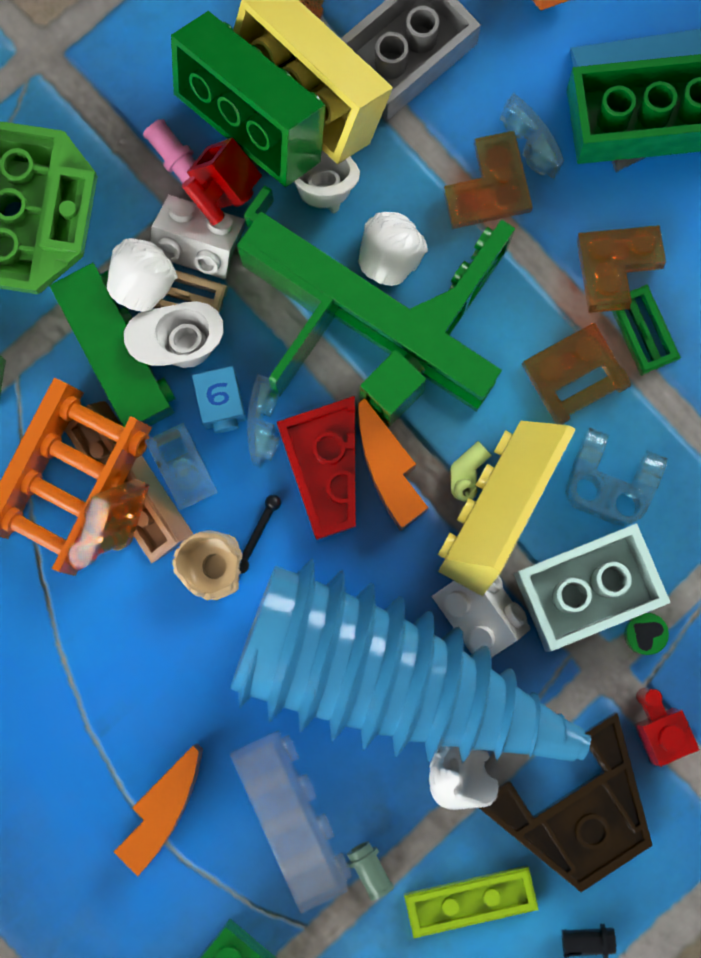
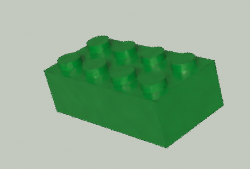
(247, 98)
(636, 108)

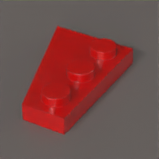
(323, 464)

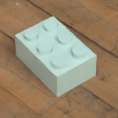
(591, 588)

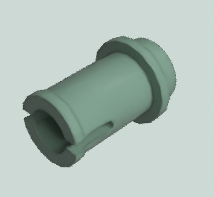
(370, 870)

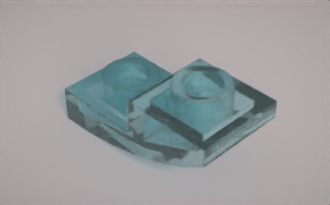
(541, 149)
(260, 433)

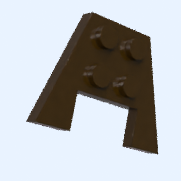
(590, 827)

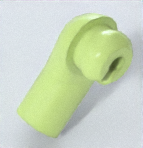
(464, 472)

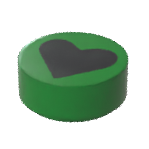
(646, 634)

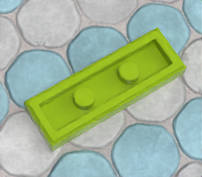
(471, 901)

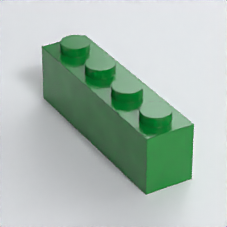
(100, 332)

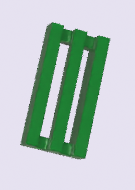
(658, 322)

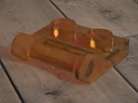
(570, 361)
(109, 522)

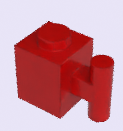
(221, 179)
(664, 732)

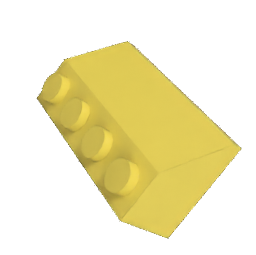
(504, 505)

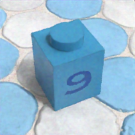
(219, 399)

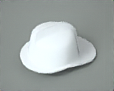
(328, 183)
(174, 334)

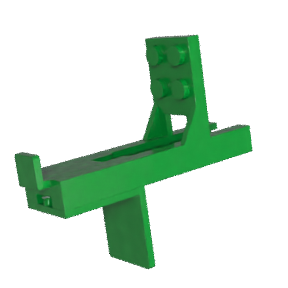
(339, 293)

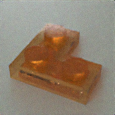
(498, 192)
(610, 256)

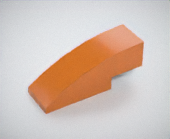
(388, 467)
(161, 812)

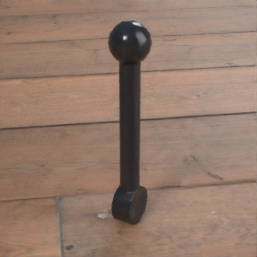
(272, 504)

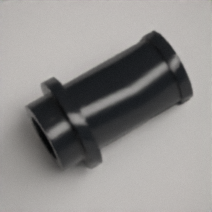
(589, 942)

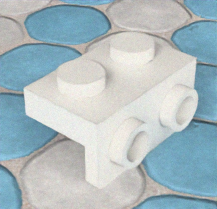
(191, 238)
(483, 619)

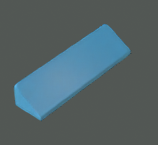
(641, 48)

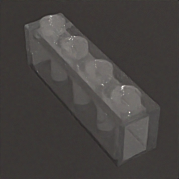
(290, 820)

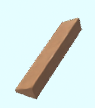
(160, 522)

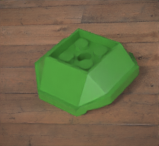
(56, 201)

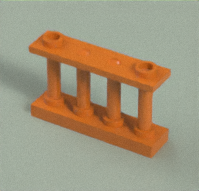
(44, 442)

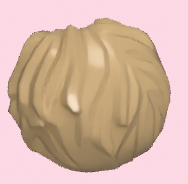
(209, 564)

